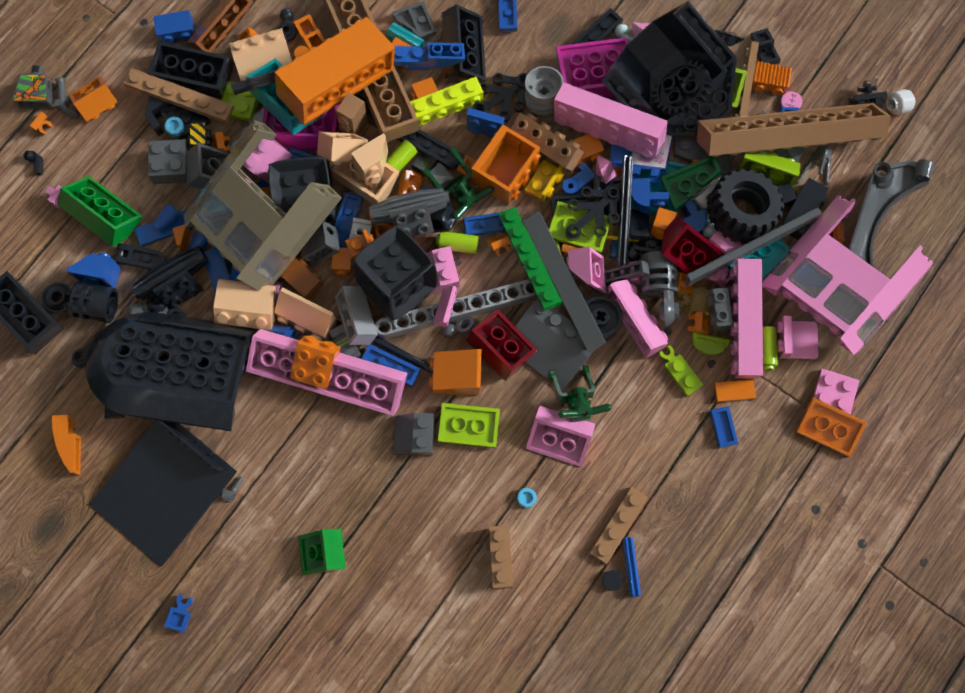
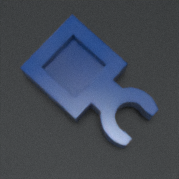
(179, 617)

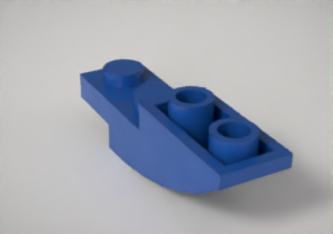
(430, 57)

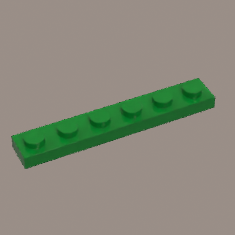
(530, 259)

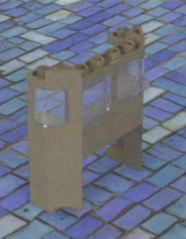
(248, 224)

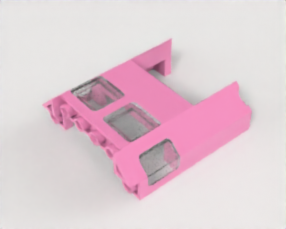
(841, 285)

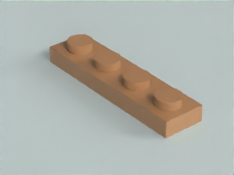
(618, 525)

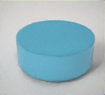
(174, 126)
(526, 498)

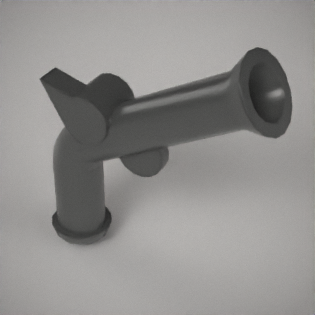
(63, 99)

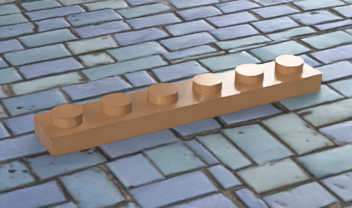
(750, 55)
(178, 95)

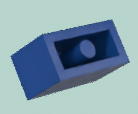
(174, 26)

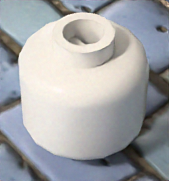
(900, 102)

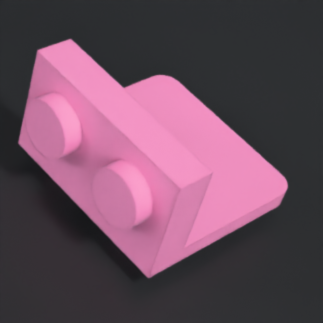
(797, 339)

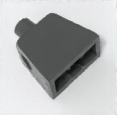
(321, 245)

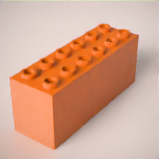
(333, 69)

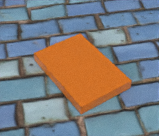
(831, 427)

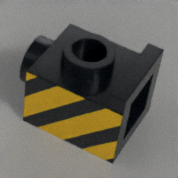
(200, 134)

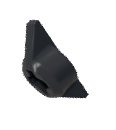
(729, 37)

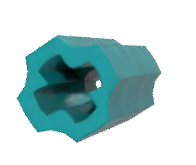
(404, 35)

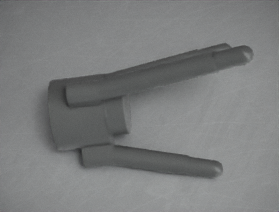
(822, 158)

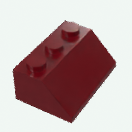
(687, 246)
(501, 344)

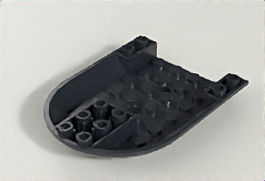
(175, 388)

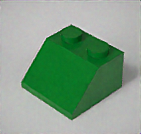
(321, 551)

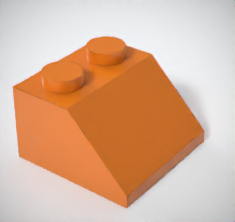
(93, 99)

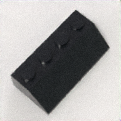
(465, 27)

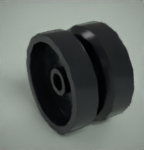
(608, 312)

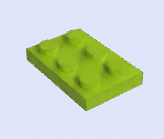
(563, 218)
(468, 425)

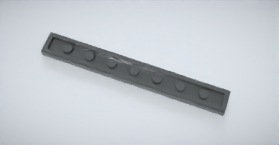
(752, 247)
(564, 282)

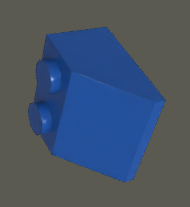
(96, 270)

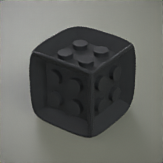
(291, 178)
(395, 273)

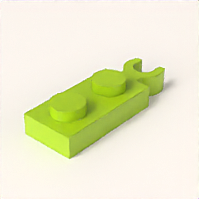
(681, 372)

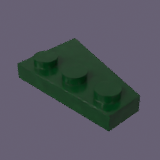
(690, 180)

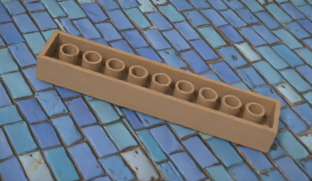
(386, 95)
(792, 129)

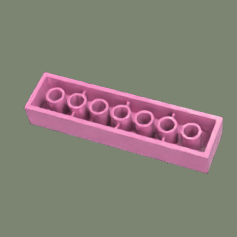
(350, 378)

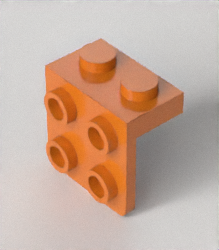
(314, 361)

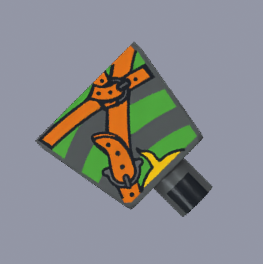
(34, 90)

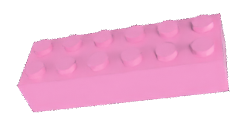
(610, 121)
(747, 319)

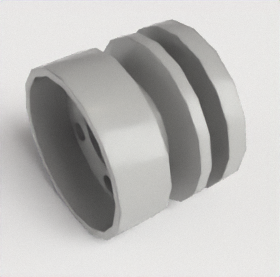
(541, 89)

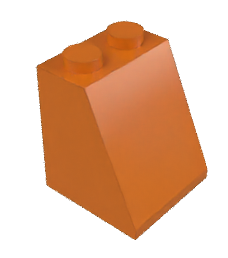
(456, 372)

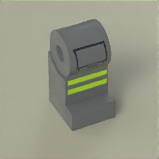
(340, 338)

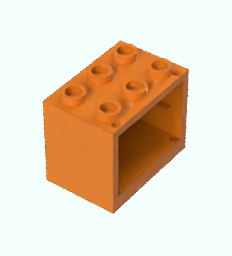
(506, 164)

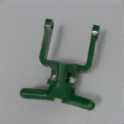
(460, 188)
(577, 398)

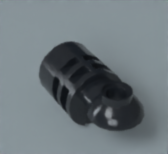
(82, 301)

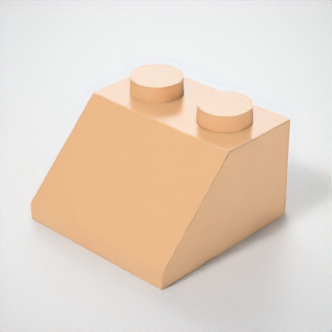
(339, 146)
(371, 159)

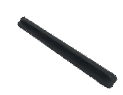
(624, 213)

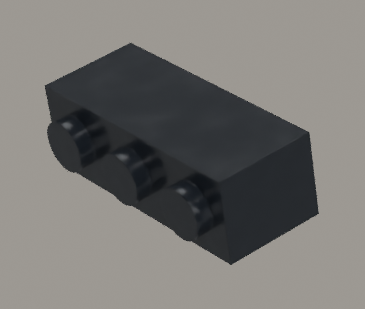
(809, 198)

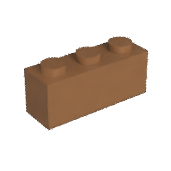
(351, 115)
(500, 556)

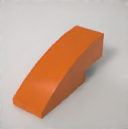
(309, 32)
(67, 443)

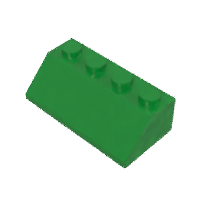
(99, 210)

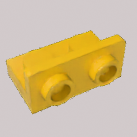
(544, 180)

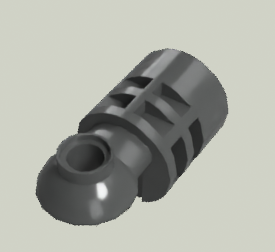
(662, 283)

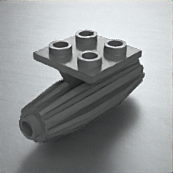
(410, 210)

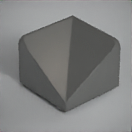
(442, 176)

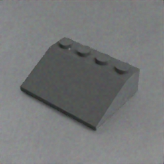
(556, 343)

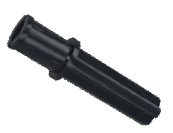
(253, 83)

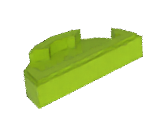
(708, 344)

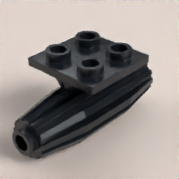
(173, 279)

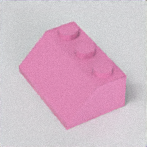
(560, 437)

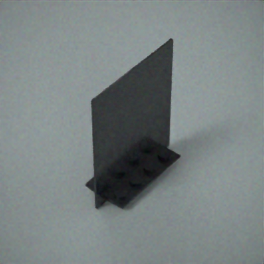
(163, 489)

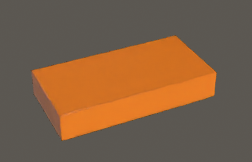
(734, 390)

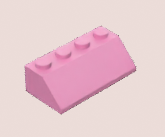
(637, 319)

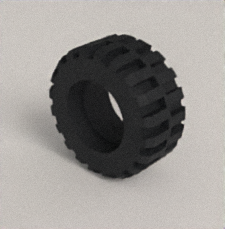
(752, 188)

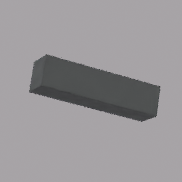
(628, 272)

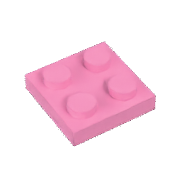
(836, 390)

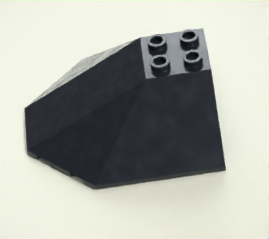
(662, 43)

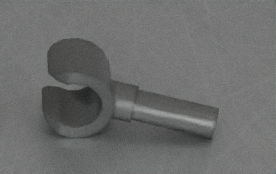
(228, 495)

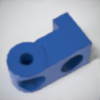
(582, 179)

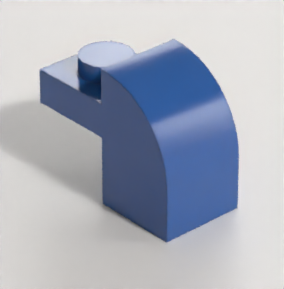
(644, 199)
(694, 218)

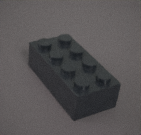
(192, 68)
(25, 315)

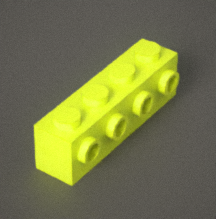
(447, 101)

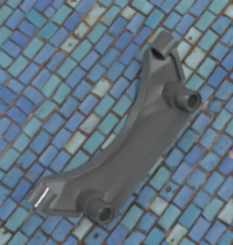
(882, 195)

